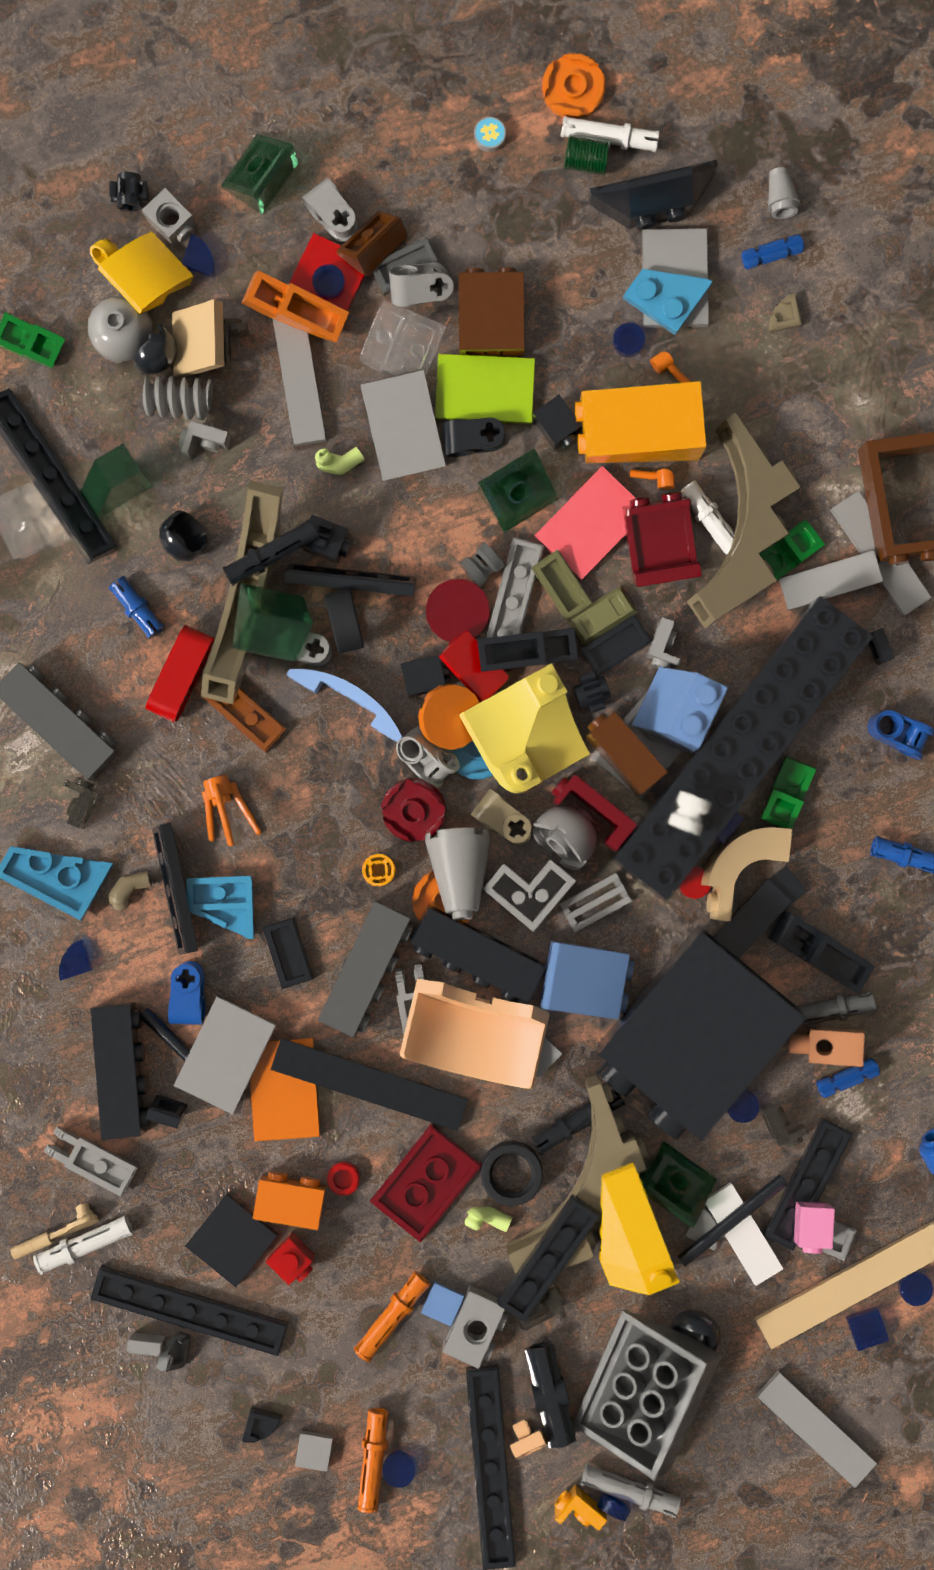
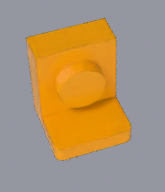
(583, 1505)

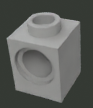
(163, 206)

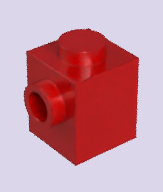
(291, 1259)

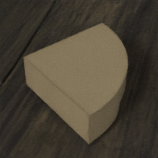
(785, 315)

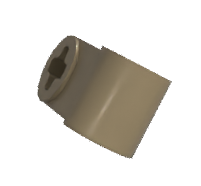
(498, 815)

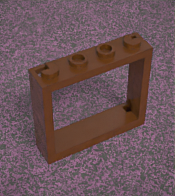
(869, 458)

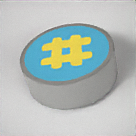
(489, 134)

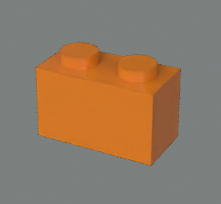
(289, 1200)

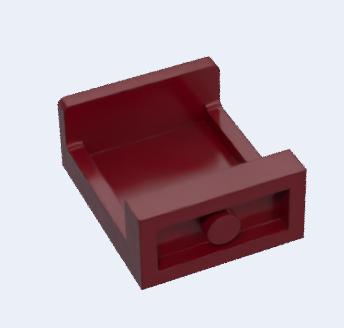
(660, 540)
(622, 824)

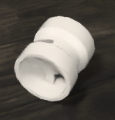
(689, 815)

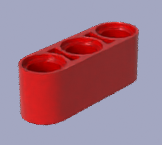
(180, 673)

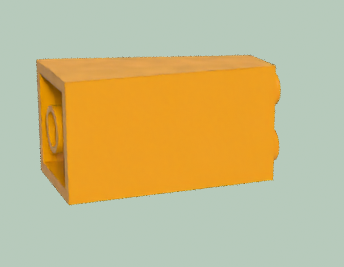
(642, 423)

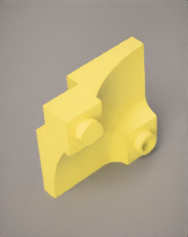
(526, 731)

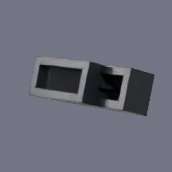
(527, 649)
(821, 952)

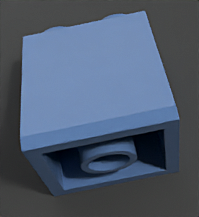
(679, 708)
(586, 980)

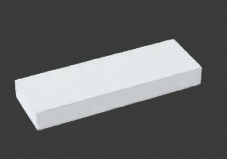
(746, 1237)

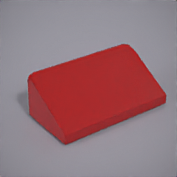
(463, 660)

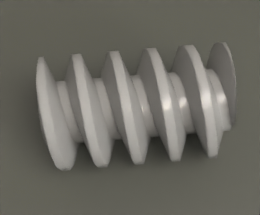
(177, 398)

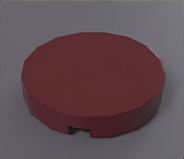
(455, 608)
(413, 809)

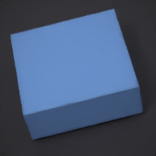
(442, 1303)

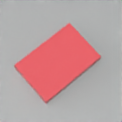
(588, 523)

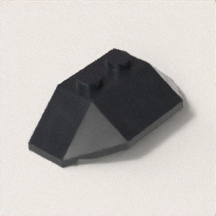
(654, 197)

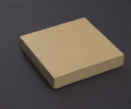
(198, 338)

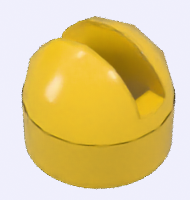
(102, 249)

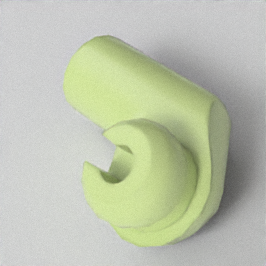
(338, 464)
(489, 1215)

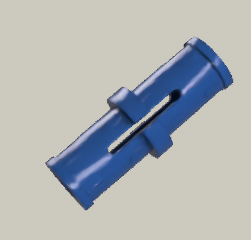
(136, 607)
(902, 854)

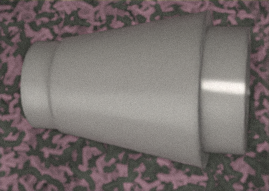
(782, 197)

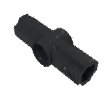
(550, 1395)

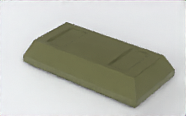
(561, 585)
(602, 615)

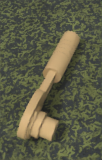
(84, 1219)

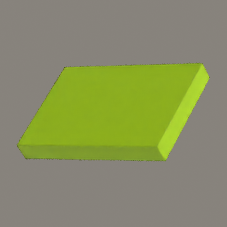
(484, 388)

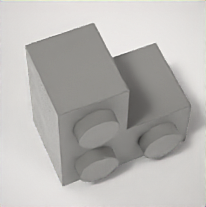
(533, 900)

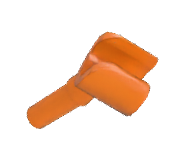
(665, 361)
(664, 477)

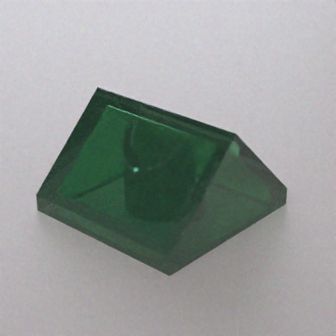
(261, 171)
(517, 490)
(271, 622)
(677, 1184)

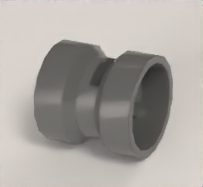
(474, 567)

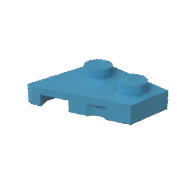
(666, 296)
(224, 902)

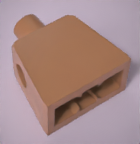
(846, 1046)

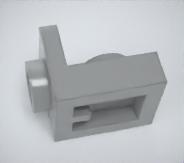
(209, 438)
(663, 639)

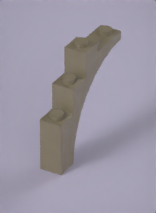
(260, 526)
(757, 527)
(606, 1153)

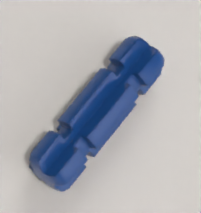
(772, 251)
(848, 1078)

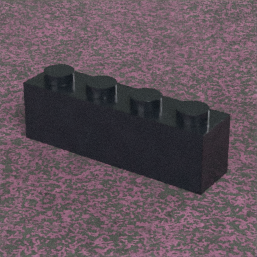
(478, 954)
(119, 1070)

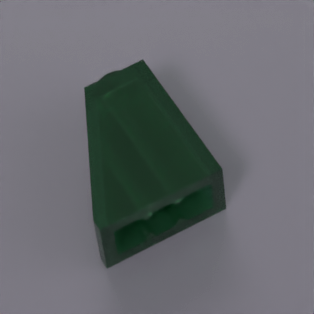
(114, 481)

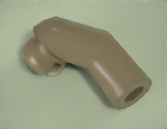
(124, 887)

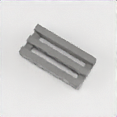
(571, 915)

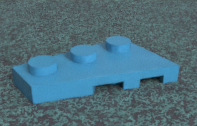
(55, 879)

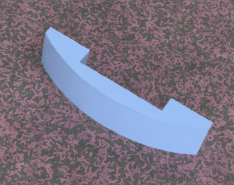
(314, 680)

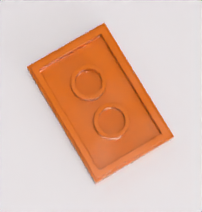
(280, 1103)

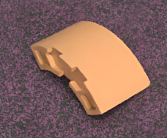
(472, 1037)

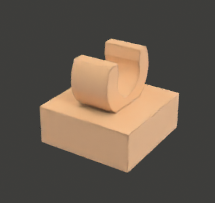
(528, 1442)

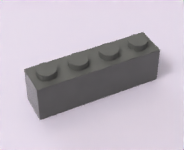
(56, 721)
(364, 969)

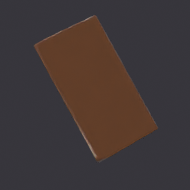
(373, 242)

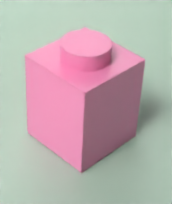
(814, 1226)

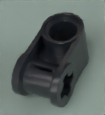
(465, 436)

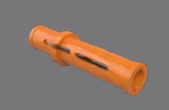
(387, 1322)
(374, 1447)

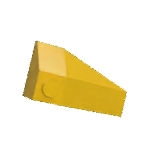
(630, 1238)

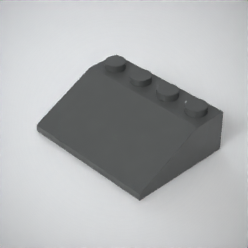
(646, 1393)

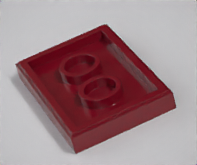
(425, 1182)

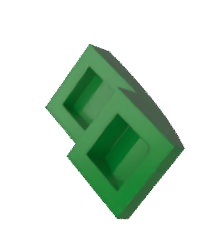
(29, 340)
(792, 549)
(788, 792)

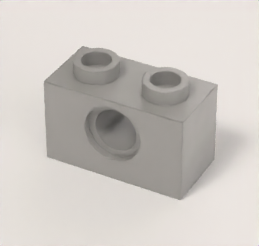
(474, 1347)

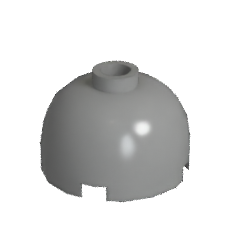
(118, 329)
(568, 834)

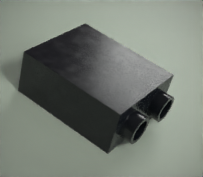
(697, 1036)

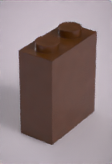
(491, 312)
(625, 752)

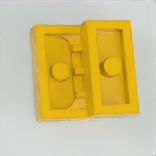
(145, 272)

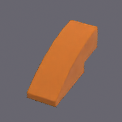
(294, 307)

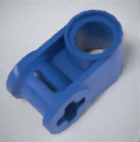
(906, 735)
(185, 1000)

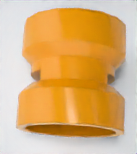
(378, 870)

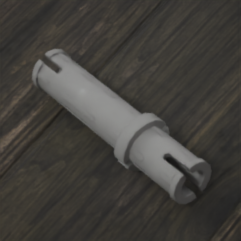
(641, 1494)

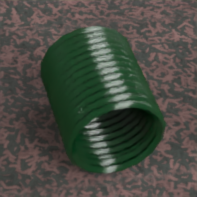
(586, 154)

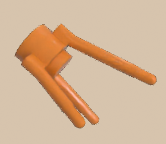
(219, 792)

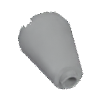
(459, 868)

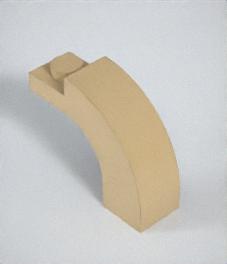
(733, 857)

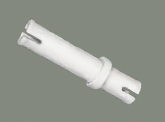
(618, 135)
(709, 516)
(70, 1250)

